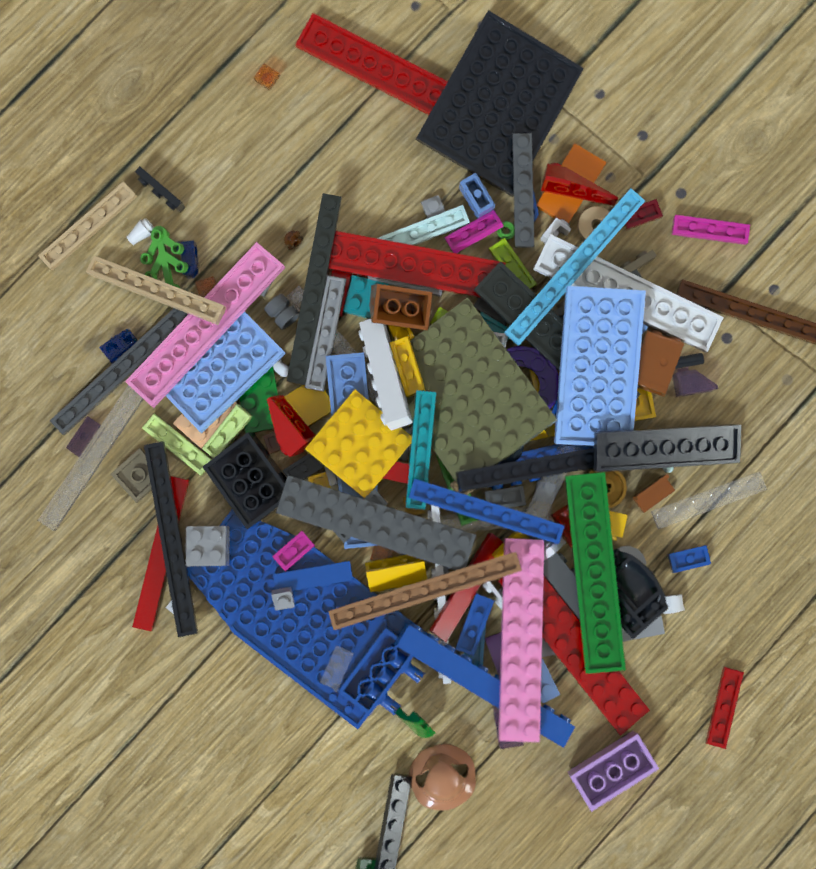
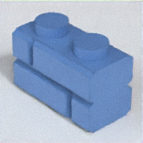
(476, 195)

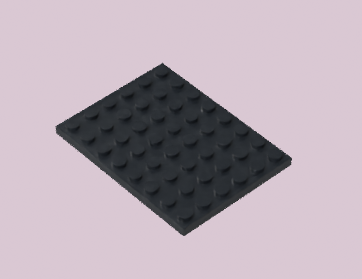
(497, 90)

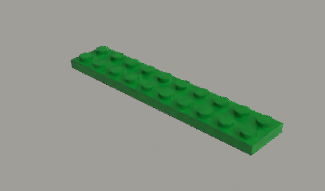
(595, 573)

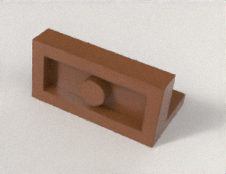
(653, 493)

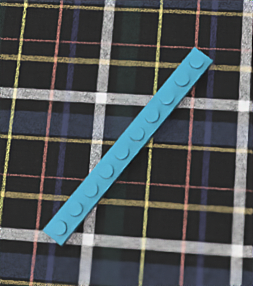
(574, 267)

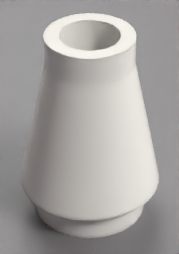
(140, 231)

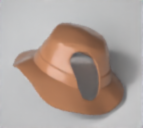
(444, 785)

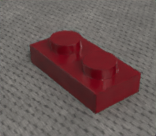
(646, 213)

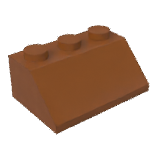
(400, 306)

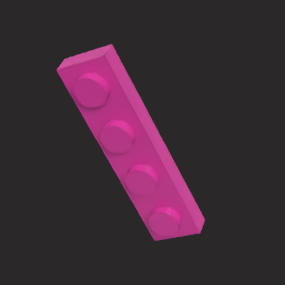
(710, 229)

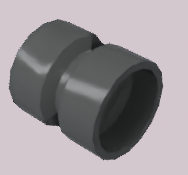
(283, 313)

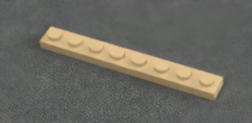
(156, 290)

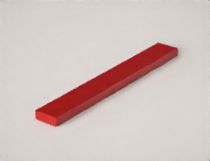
(156, 570)

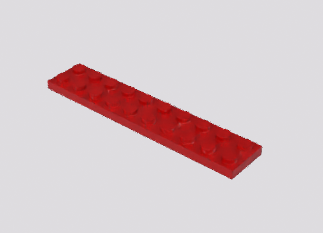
(370, 63)
(408, 263)
(606, 689)

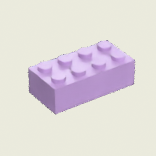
(613, 770)

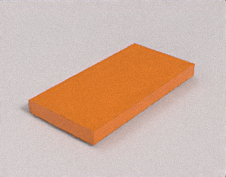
(585, 165)

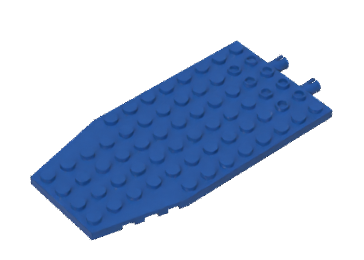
(303, 636)

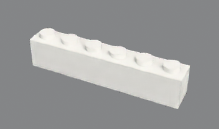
(386, 375)

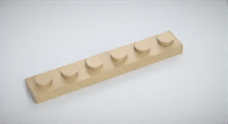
(87, 226)

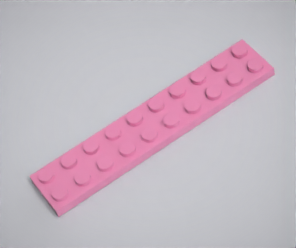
(196, 336)
(521, 644)

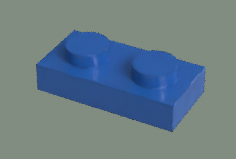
(689, 559)

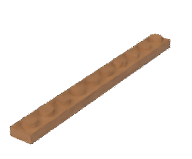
(425, 590)

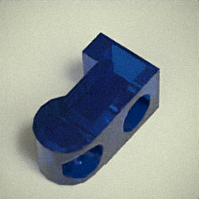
(189, 256)
(118, 345)

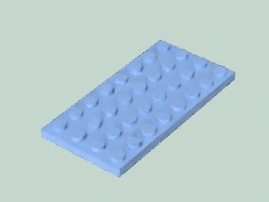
(598, 362)

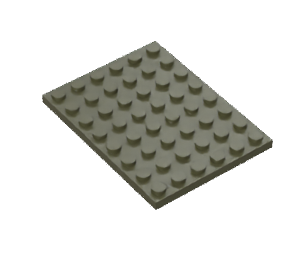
(481, 393)

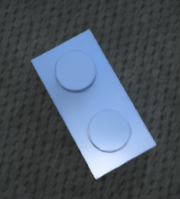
(548, 687)

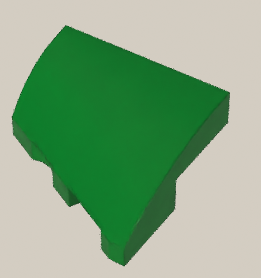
(416, 723)

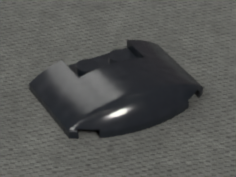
(638, 594)

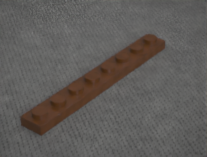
(748, 311)

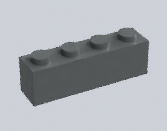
(562, 580)

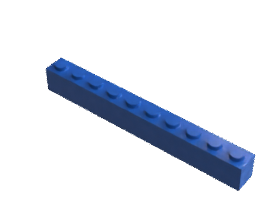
(474, 677)

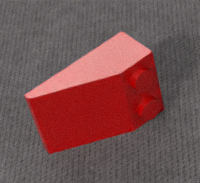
(290, 429)

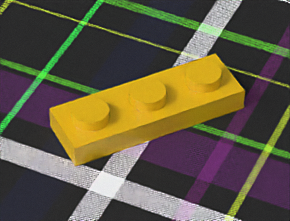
(407, 366)

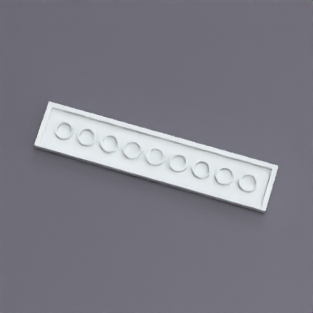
(661, 309)

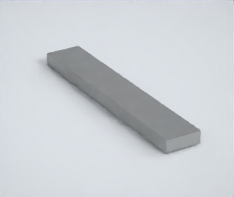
(325, 332)

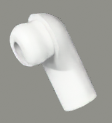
(281, 368)

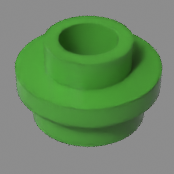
(510, 227)

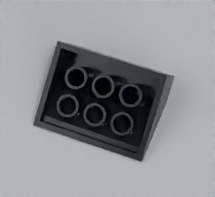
(248, 479)

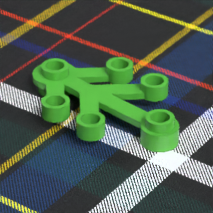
(164, 257)

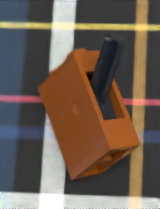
(659, 360)

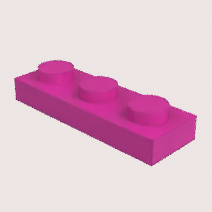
(474, 232)

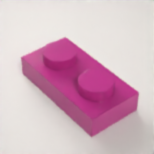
(293, 551)

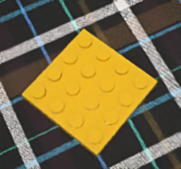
(358, 444)

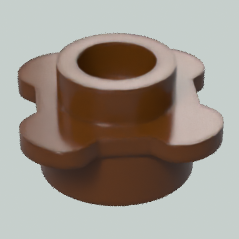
(293, 239)

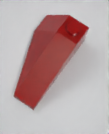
(568, 183)

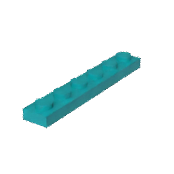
(421, 443)

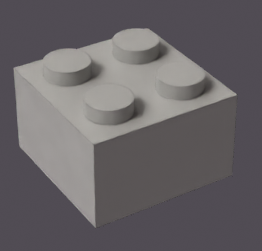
(207, 545)

